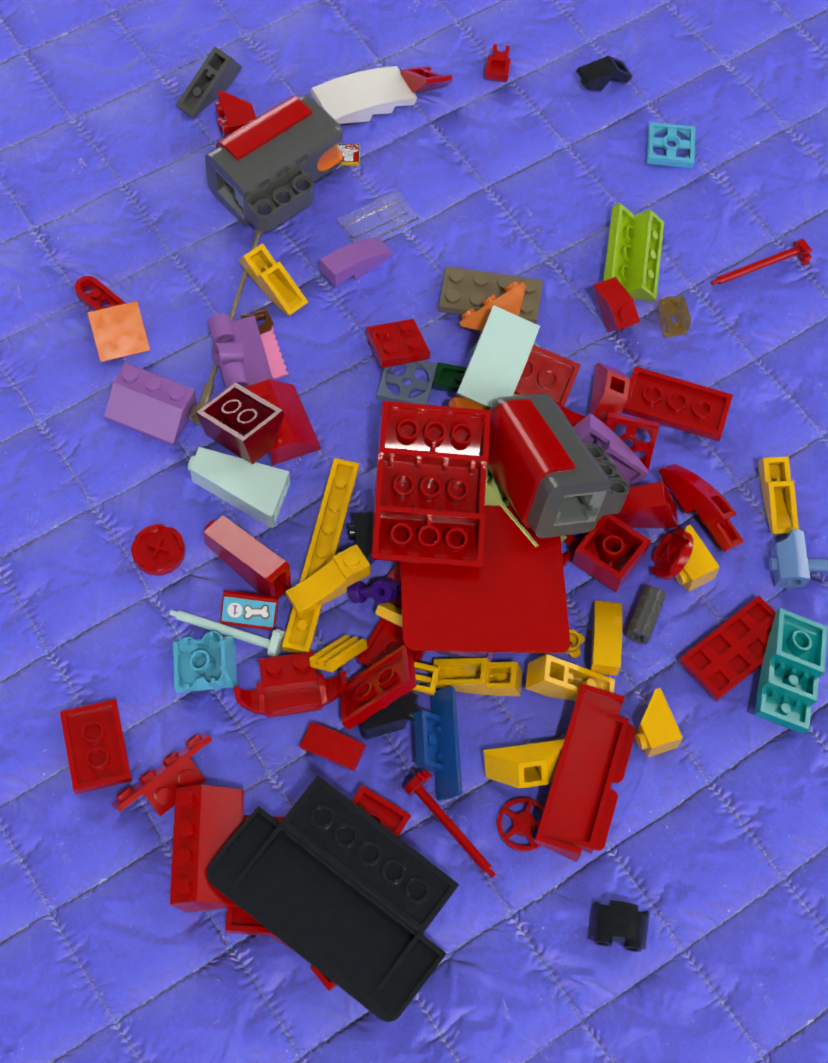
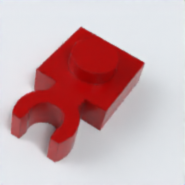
(498, 65)

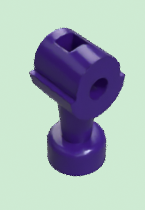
(381, 591)

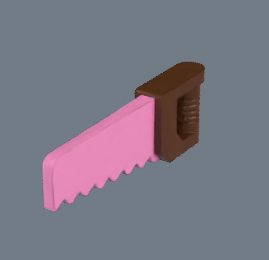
(271, 349)

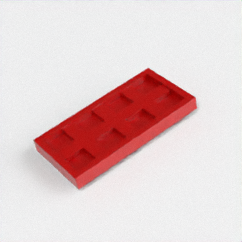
(731, 650)

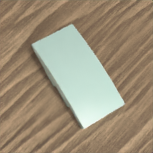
(498, 358)

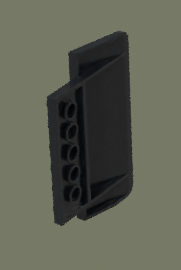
(339, 895)

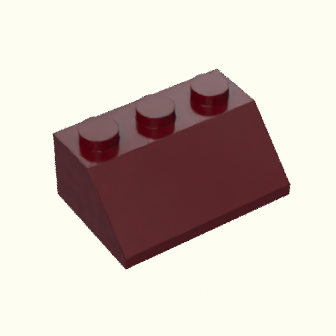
(242, 422)

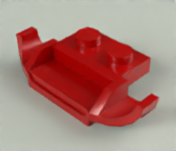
(290, 687)

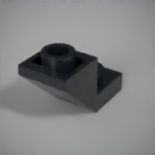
(600, 72)

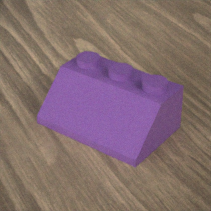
(150, 404)

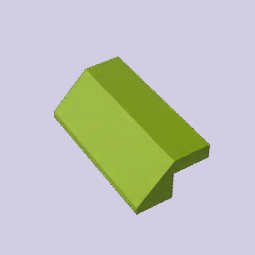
(635, 251)

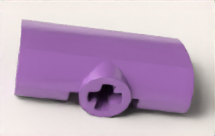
(238, 350)

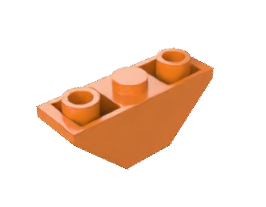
(509, 301)

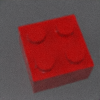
(611, 552)

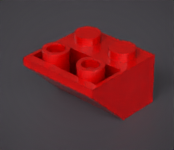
(232, 112)

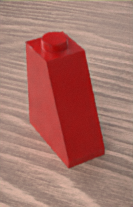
(649, 507)

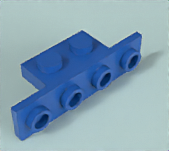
(439, 743)

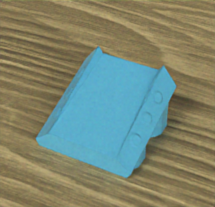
(204, 663)

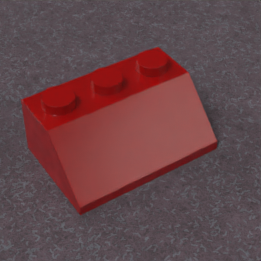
(296, 432)

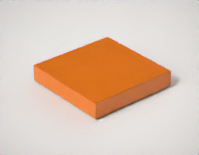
(118, 331)

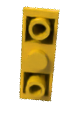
(523, 764)

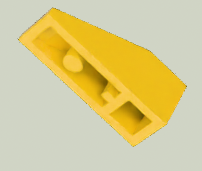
(563, 679)

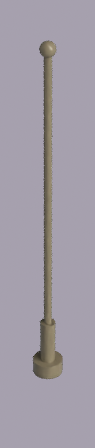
(209, 387)

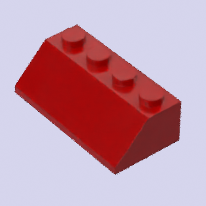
(202, 826)

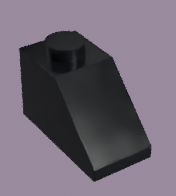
(392, 717)

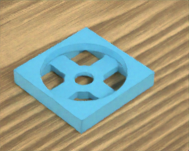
(670, 158)

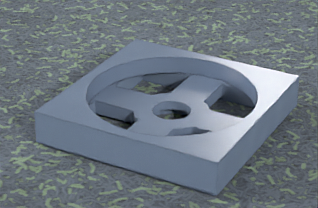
(385, 394)

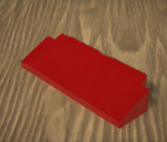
(591, 760)

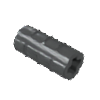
(646, 615)

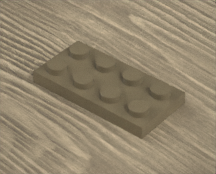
(469, 288)

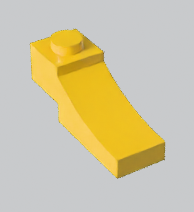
(329, 581)

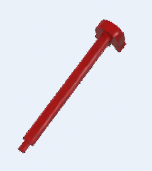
(800, 249)
(416, 786)

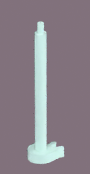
(274, 645)

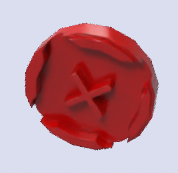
(158, 550)
(672, 554)

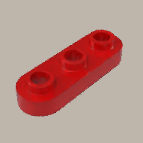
(99, 294)

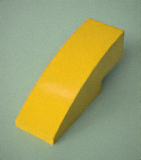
(273, 280)
(778, 494)
(606, 638)
(480, 676)

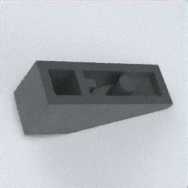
(213, 76)

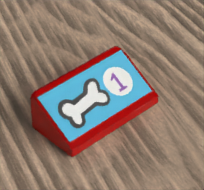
(249, 610)

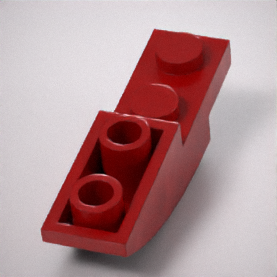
(698, 495)

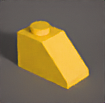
(700, 566)
(658, 728)

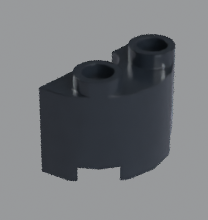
(618, 923)

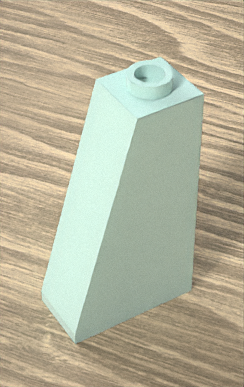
(247, 486)

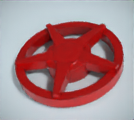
(522, 825)

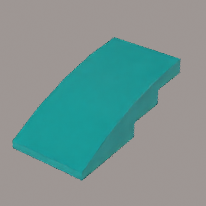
(791, 671)

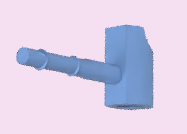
(791, 563)

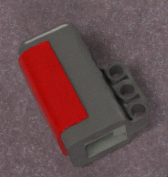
(272, 162)
(548, 470)

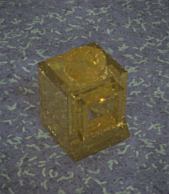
(675, 307)

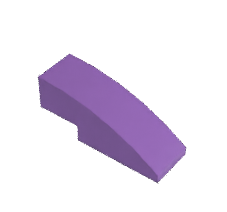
(354, 260)
(629, 465)

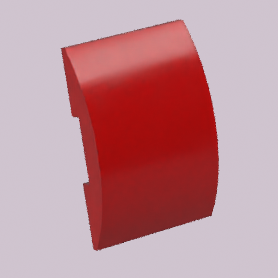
(431, 485)

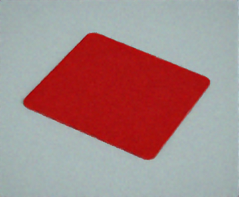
(504, 607)

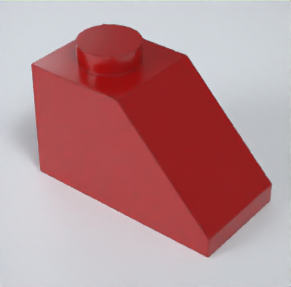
(615, 305)

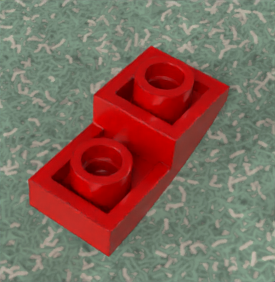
(332, 746)

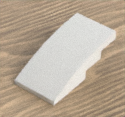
(364, 94)

